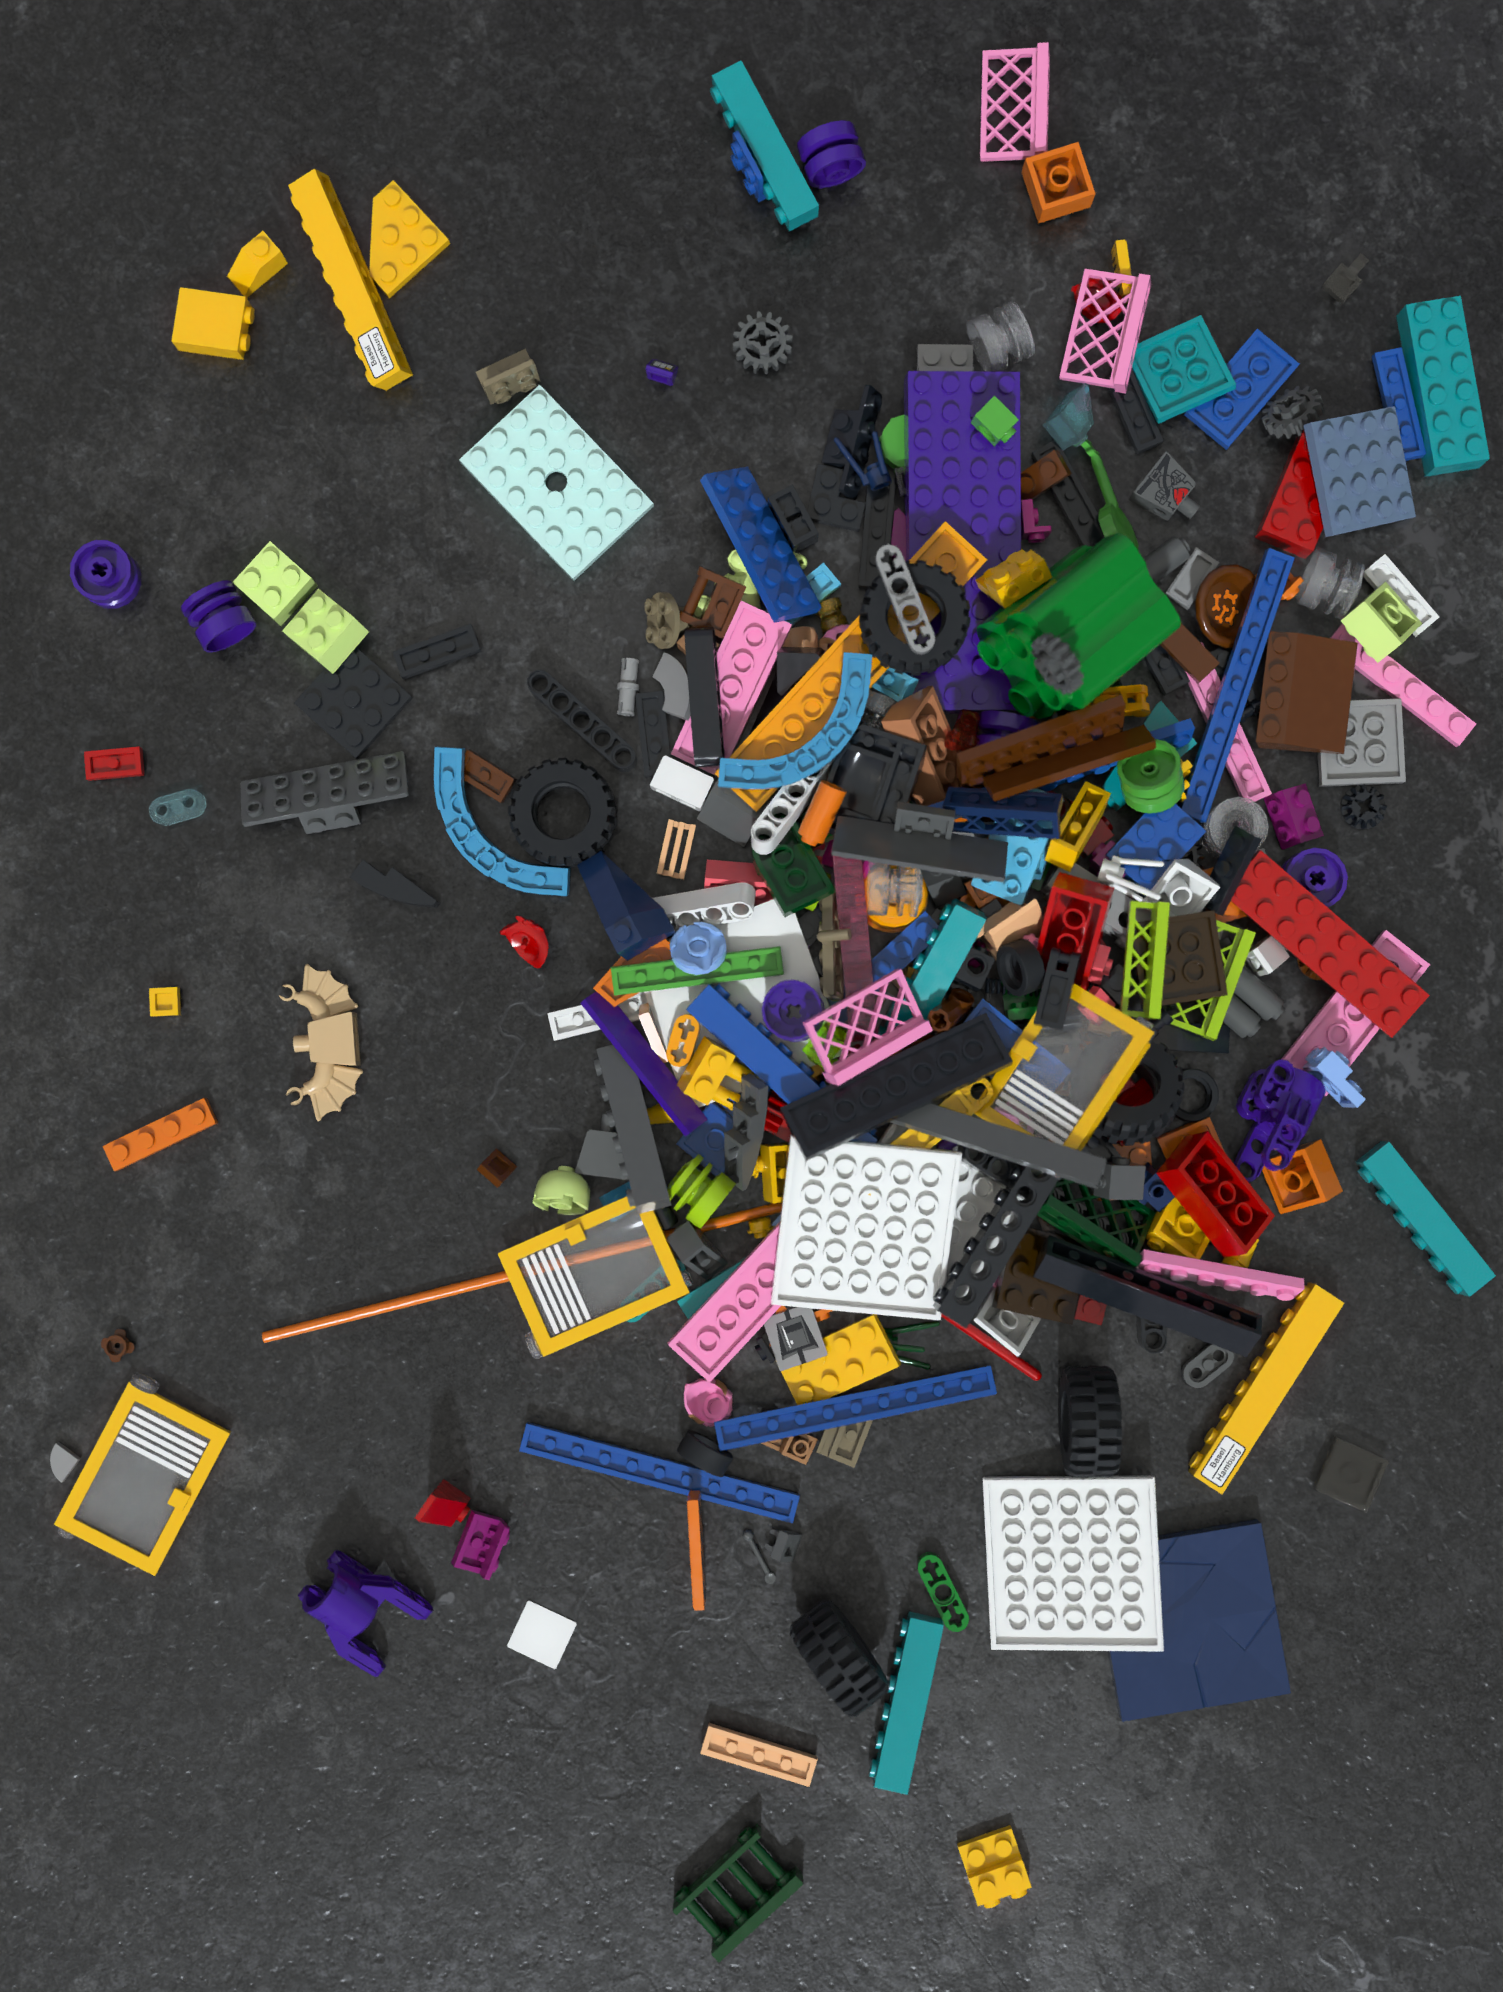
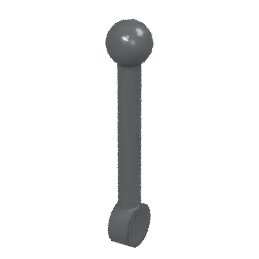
(769, 1576)

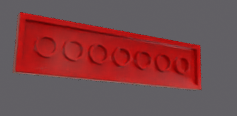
(1327, 945)

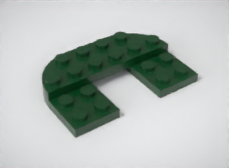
(793, 870)

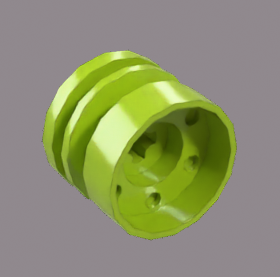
(699, 1190)

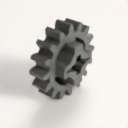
(751, 343)
(1292, 411)
(1057, 663)

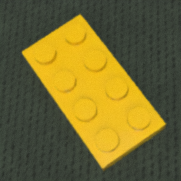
(853, 1357)

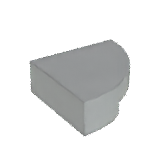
(62, 1461)

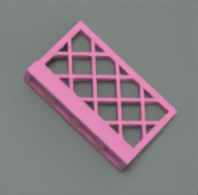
(1039, 102)
(1130, 331)
(874, 1050)

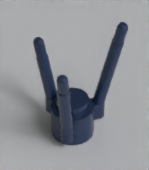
(877, 473)

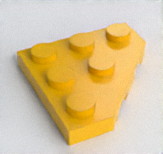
(400, 239)

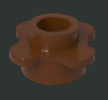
(109, 1345)

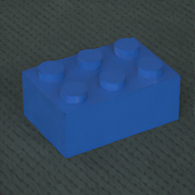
(1156, 838)

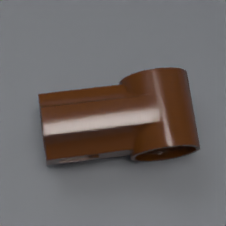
(951, 1011)

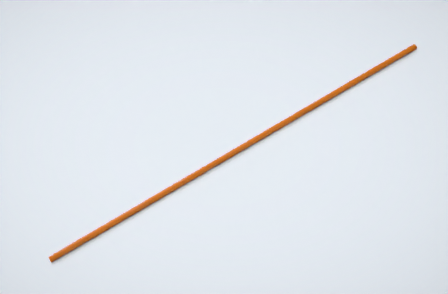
(474, 1284)

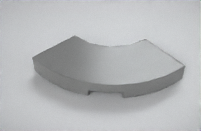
(675, 684)

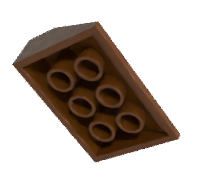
(1306, 693)

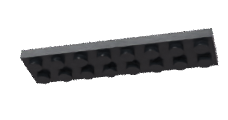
(896, 1086)

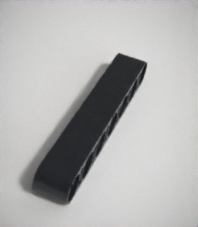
(983, 1164)

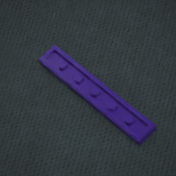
(644, 1063)

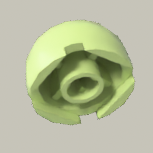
(563, 1191)

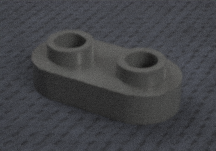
(1207, 1364)

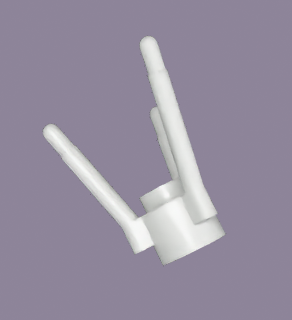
(1112, 875)

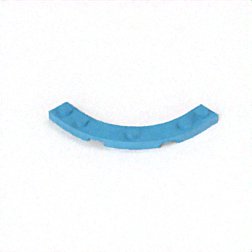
(820, 749)
(475, 845)

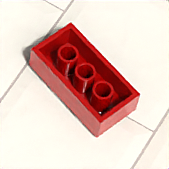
(1293, 513)
(1075, 922)
(1215, 1194)

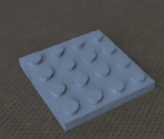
(1359, 471)

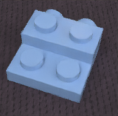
(1332, 1071)

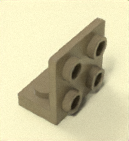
(508, 377)

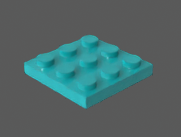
(1181, 369)

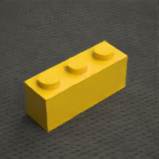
(1078, 826)

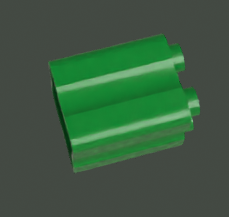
(1096, 604)

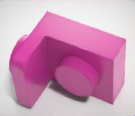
(1029, 519)

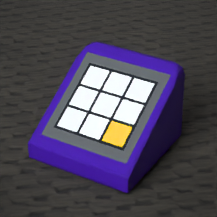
(661, 372)

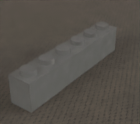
(634, 1132)

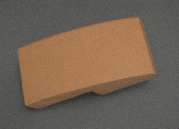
(795, 1447)

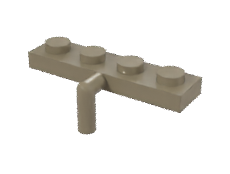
(830, 955)

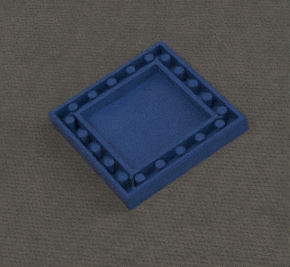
(1216, 1627)

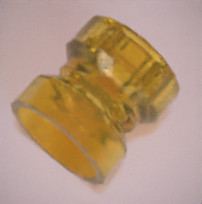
(831, 614)

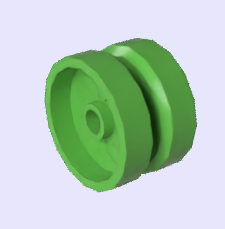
(1152, 779)

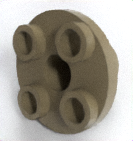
(663, 620)

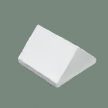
(1184, 887)
(1007, 1327)

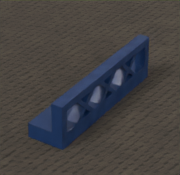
(1025, 806)

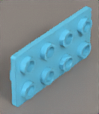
(1023, 865)

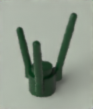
(910, 1348)

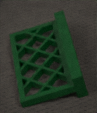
(1088, 1230)

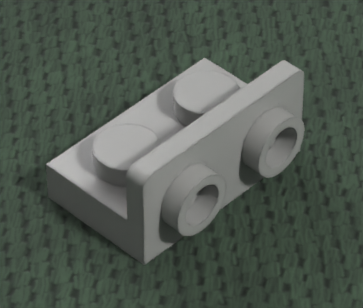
(944, 357)

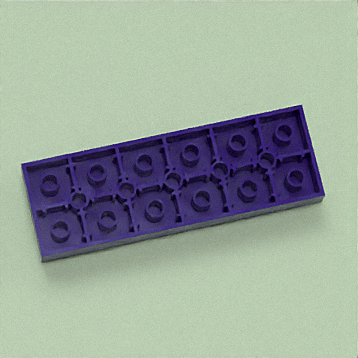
(975, 489)

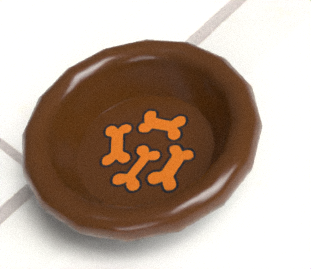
(1222, 602)

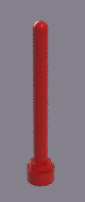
(998, 1349)

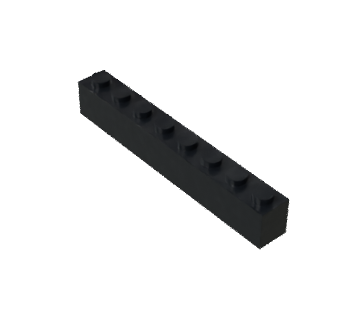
(1148, 1296)

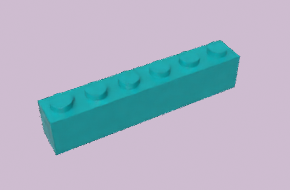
(781, 175)
(941, 959)
(1425, 1219)
(907, 1702)

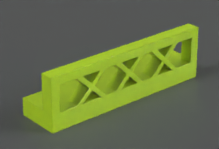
(1155, 959)

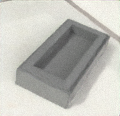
(1187, 582)

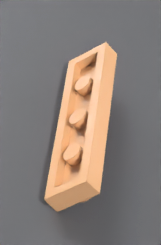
(759, 1754)

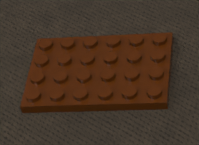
(1040, 741)

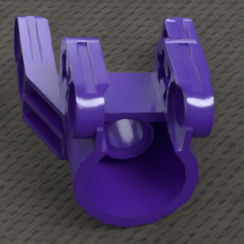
(1280, 1114)
(353, 1605)

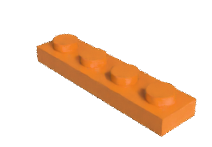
(160, 1134)

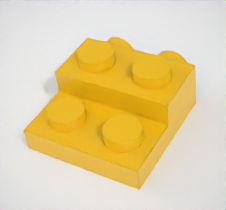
(1014, 577)
(1176, 1232)
(994, 1867)

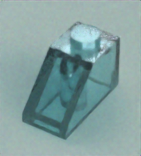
(1071, 418)

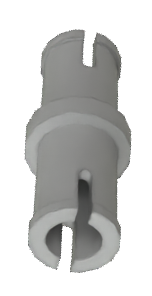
(628, 687)

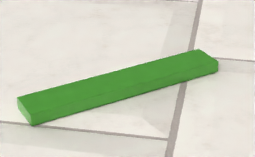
(665, 974)

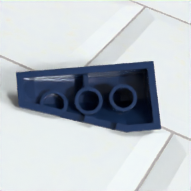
(626, 910)

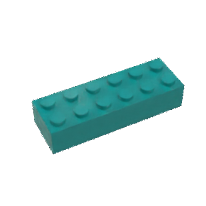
(1443, 385)

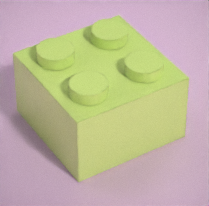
(275, 583)
(1381, 622)
(325, 631)

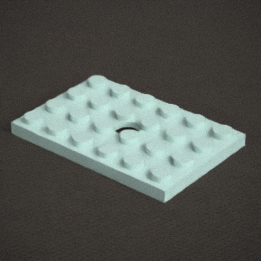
(568, 524)

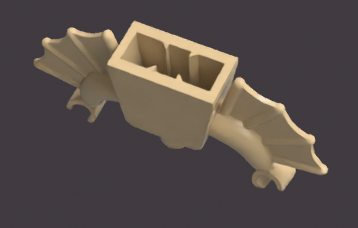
(330, 1040)

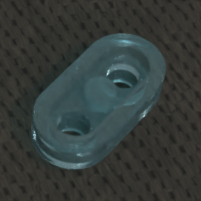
(177, 808)

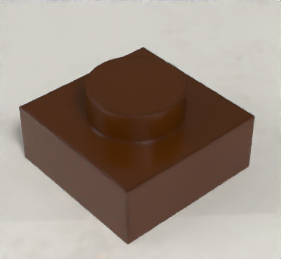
(496, 1168)

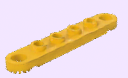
(955, 1102)

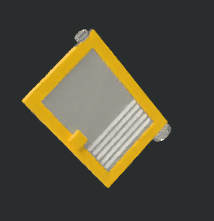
(1068, 1077)
(592, 1275)
(142, 1476)

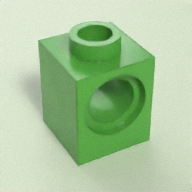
(995, 422)

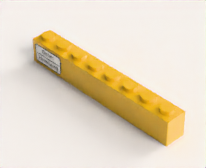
(350, 280)
(1265, 1387)

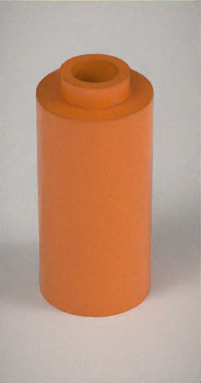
(821, 813)

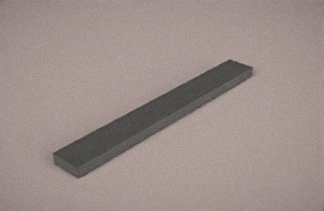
(1006, 1143)

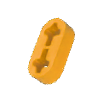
(676, 1039)

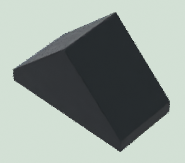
(793, 663)

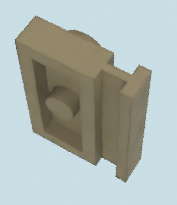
(844, 1442)

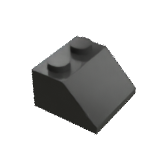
(729, 814)

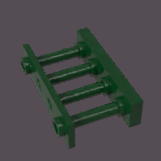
(744, 1920)

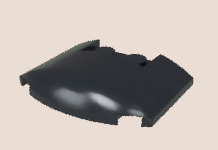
(877, 774)

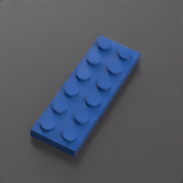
(760, 544)

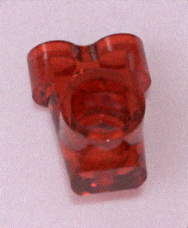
(964, 731)

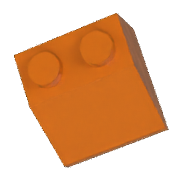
(1305, 1180)

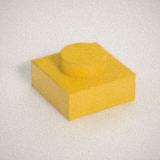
(165, 1001)

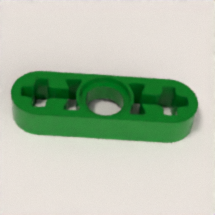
(959, 1606)

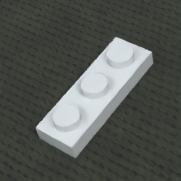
(1385, 571)

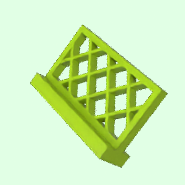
(1232, 969)

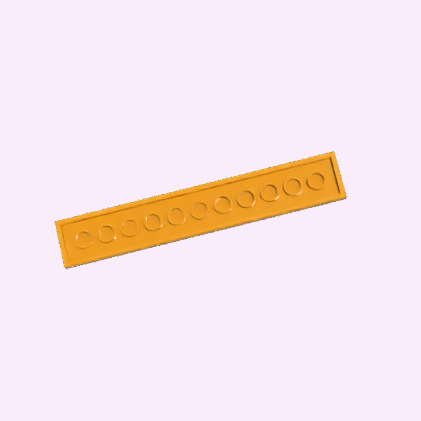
(814, 697)

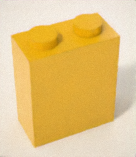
(212, 323)

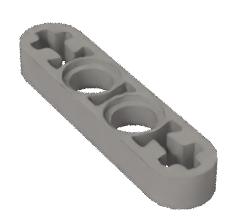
(900, 601)

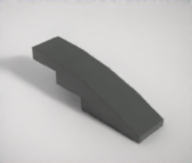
(745, 1138)

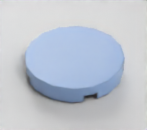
(698, 948)

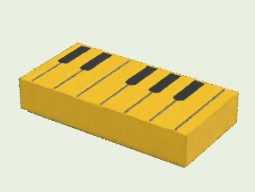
(1121, 265)

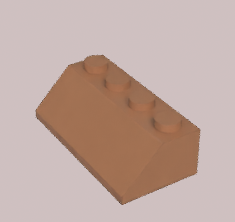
(924, 721)

